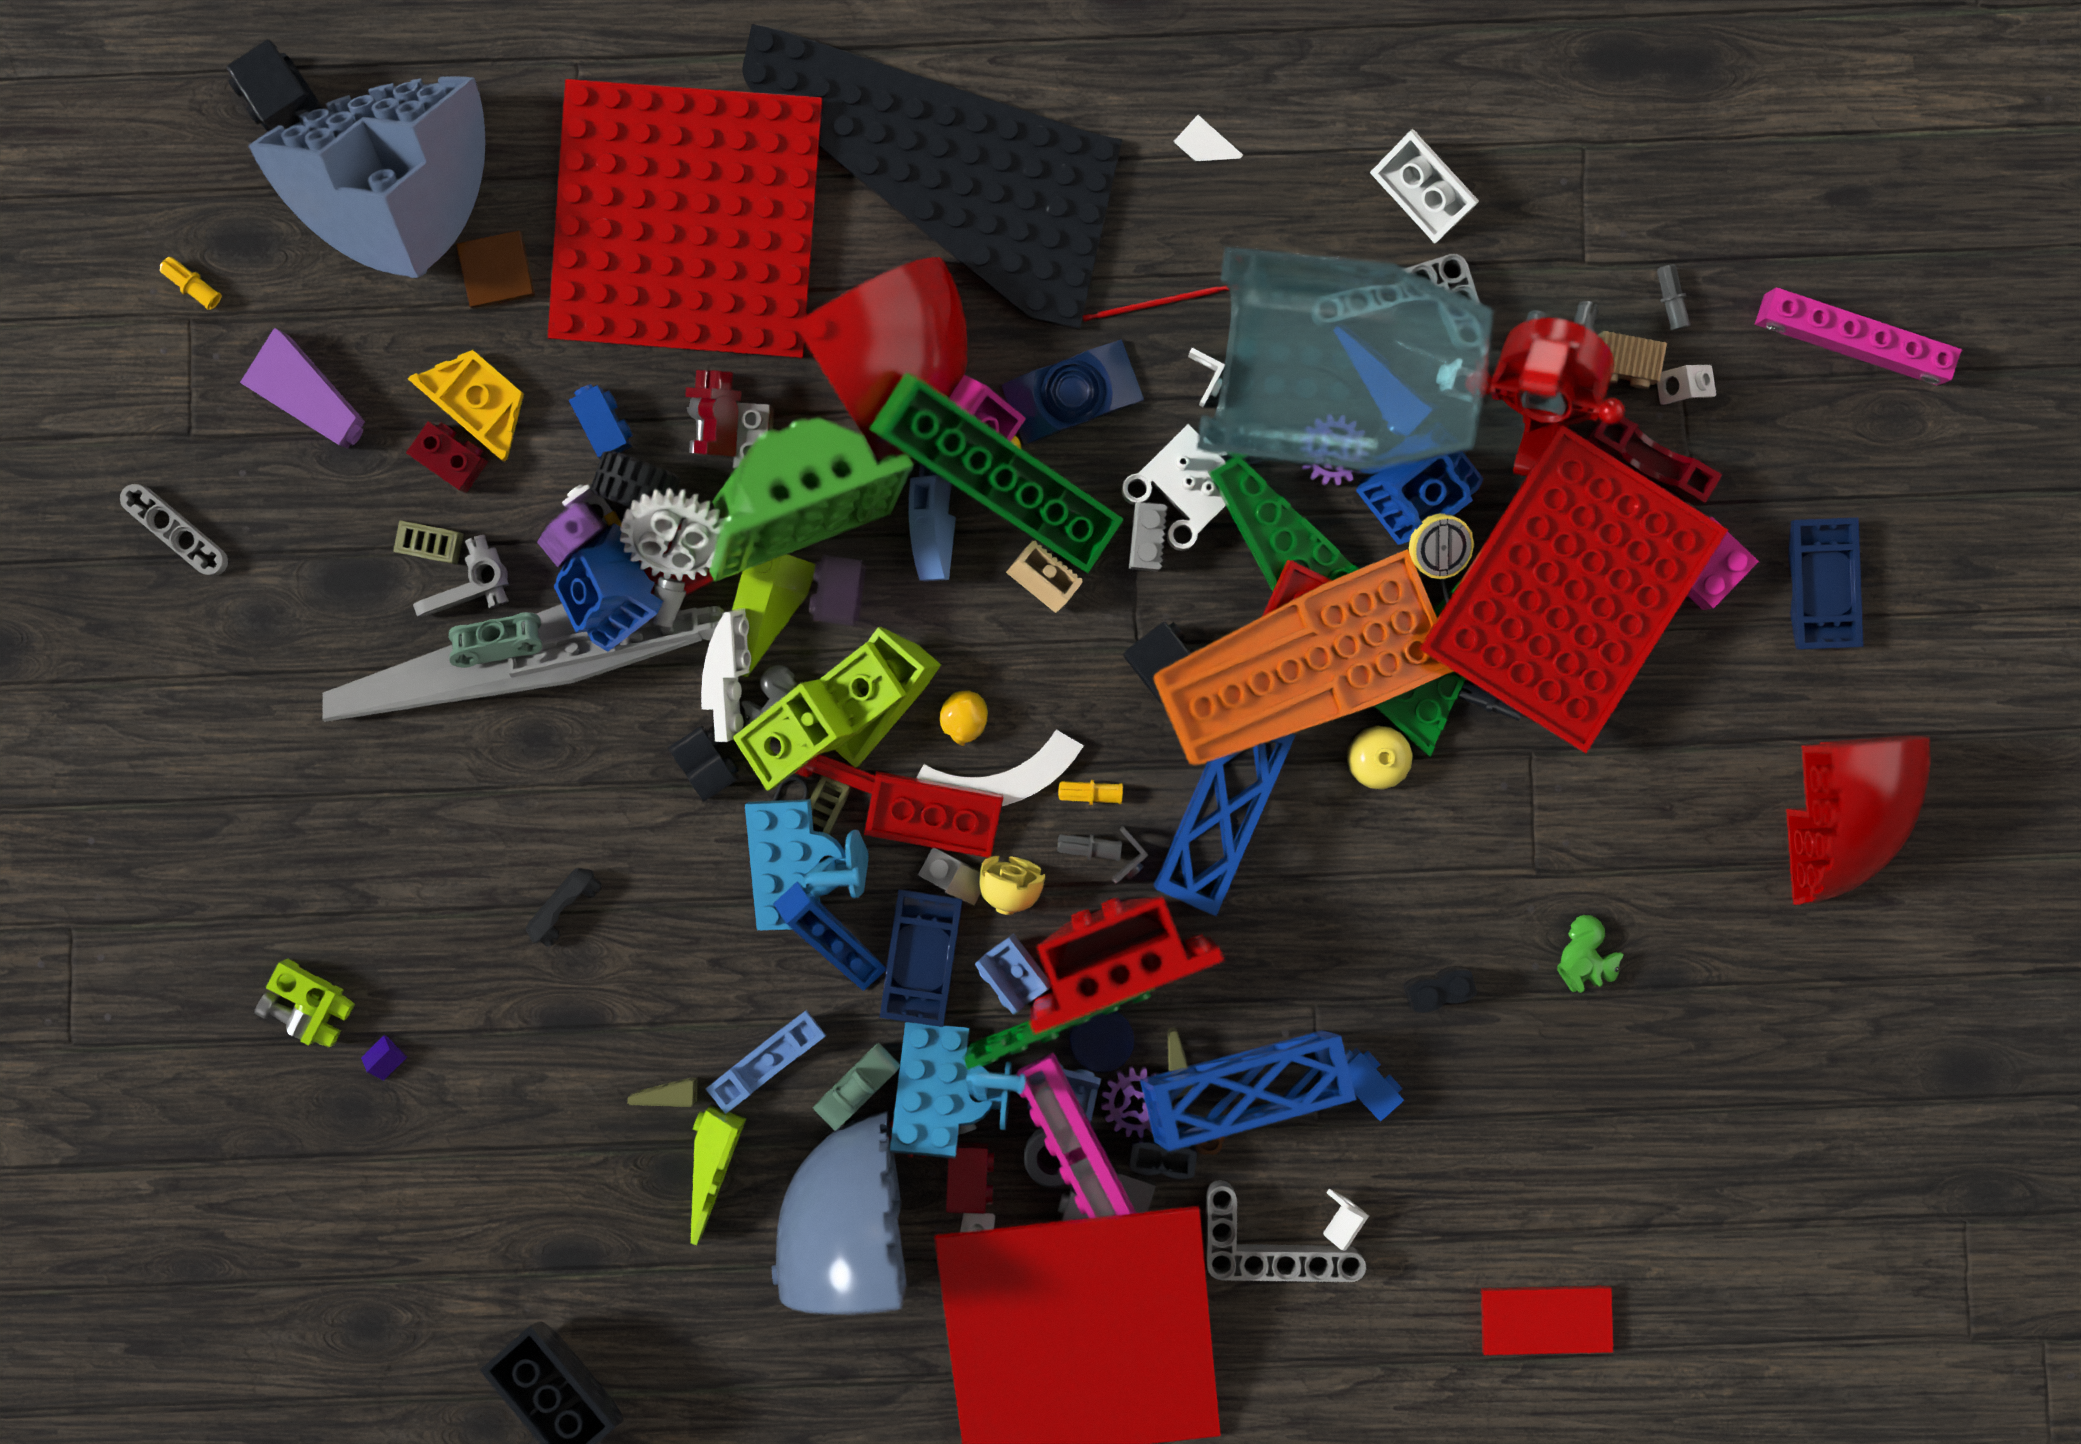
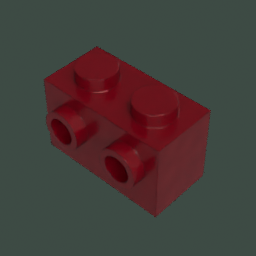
(448, 457)
(968, 1179)

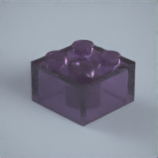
(838, 591)

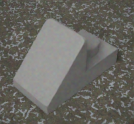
(951, 875)

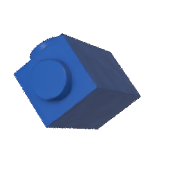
(600, 421)
(1374, 1090)

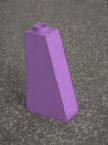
(297, 386)
(571, 532)

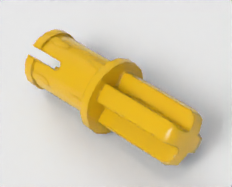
(190, 283)
(1091, 792)

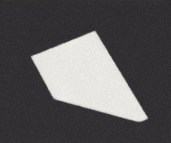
(1205, 143)

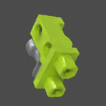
(314, 1004)

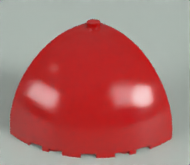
(887, 328)
(1856, 812)

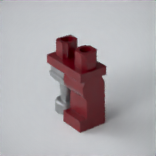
(715, 413)

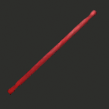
(1152, 303)

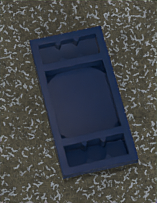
(1073, 391)
(1826, 583)
(921, 958)

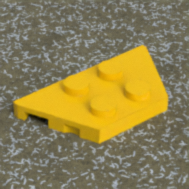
(475, 398)

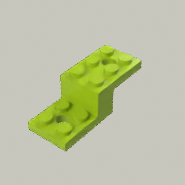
(819, 716)

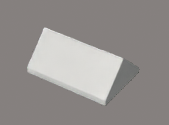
(1424, 186)

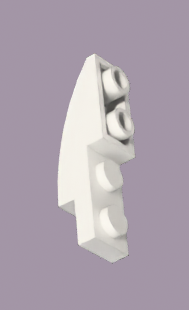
(723, 664)

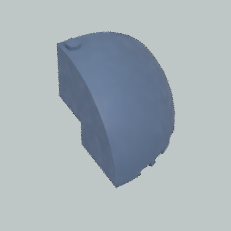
(384, 171)
(841, 1225)

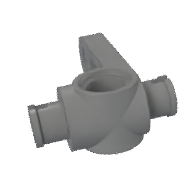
(479, 558)

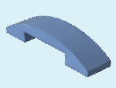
(765, 1061)

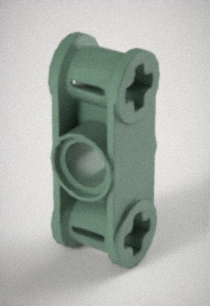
(495, 640)

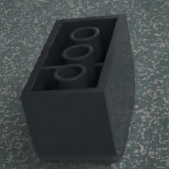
(552, 1389)

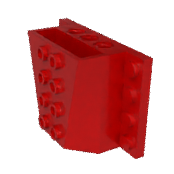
(1114, 957)

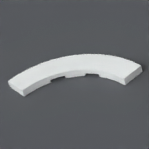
(1022, 780)

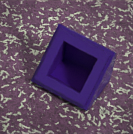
(383, 1058)

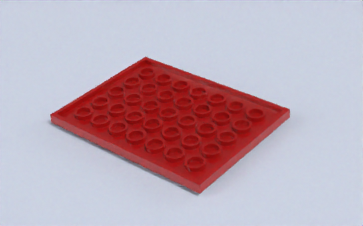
(1573, 589)

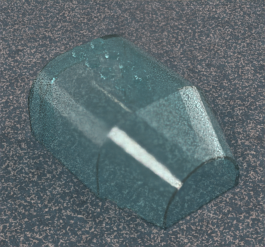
(1346, 364)

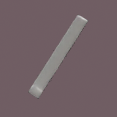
(172, 532)

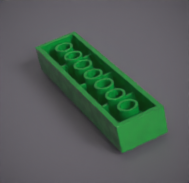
(996, 472)

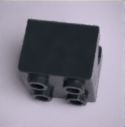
(271, 87)
(1155, 652)

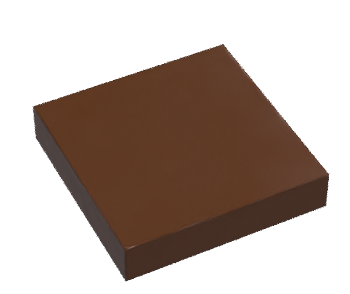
(495, 269)

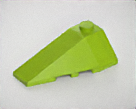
(770, 598)
(912, 669)
(712, 1155)

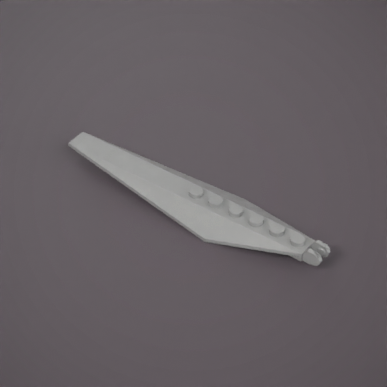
(562, 660)

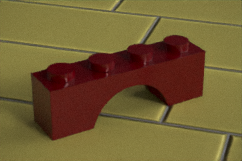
(1672, 471)

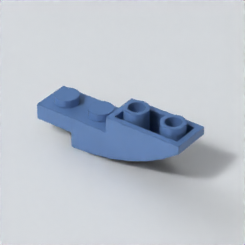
(931, 525)

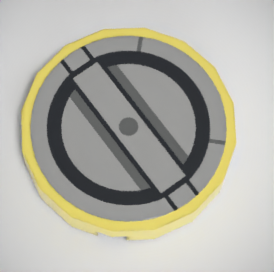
(1441, 546)

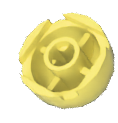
(1379, 757)
(1010, 885)

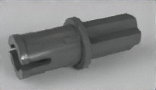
(1673, 297)
(1089, 847)

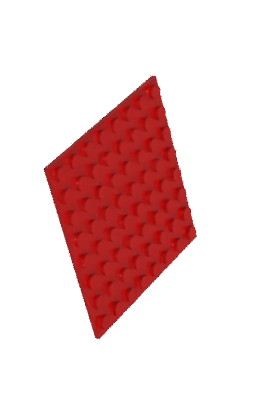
(684, 218)
(1081, 1331)

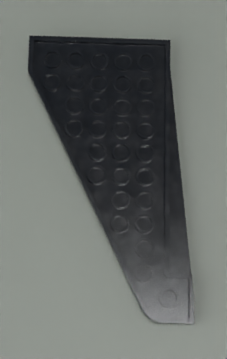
(980, 178)

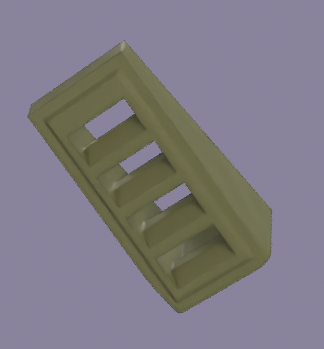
(452, 549)
(838, 802)
(1176, 1056)
(677, 1093)

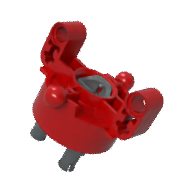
(1554, 377)

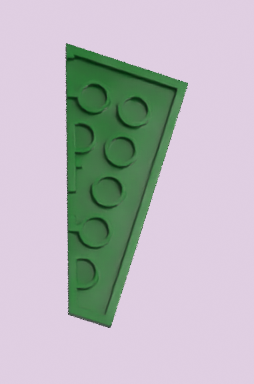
(1273, 527)
(1425, 709)
(1018, 1037)

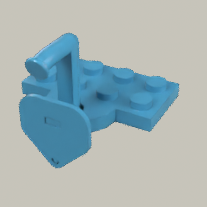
(789, 851)
(937, 1089)

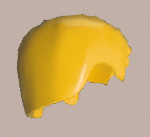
(964, 716)

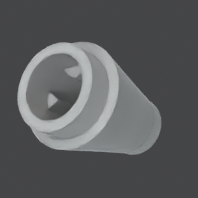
(672, 594)

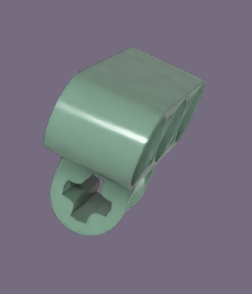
(856, 1086)

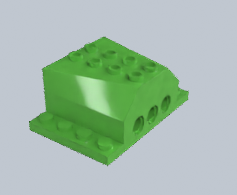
(801, 491)

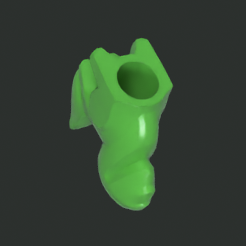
(1582, 961)

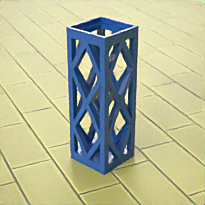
(1233, 850)
(1210, 1127)

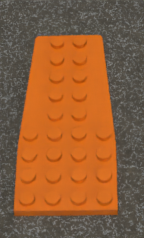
(1304, 662)

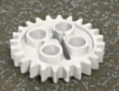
(654, 523)

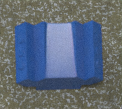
(1418, 490)
(606, 590)

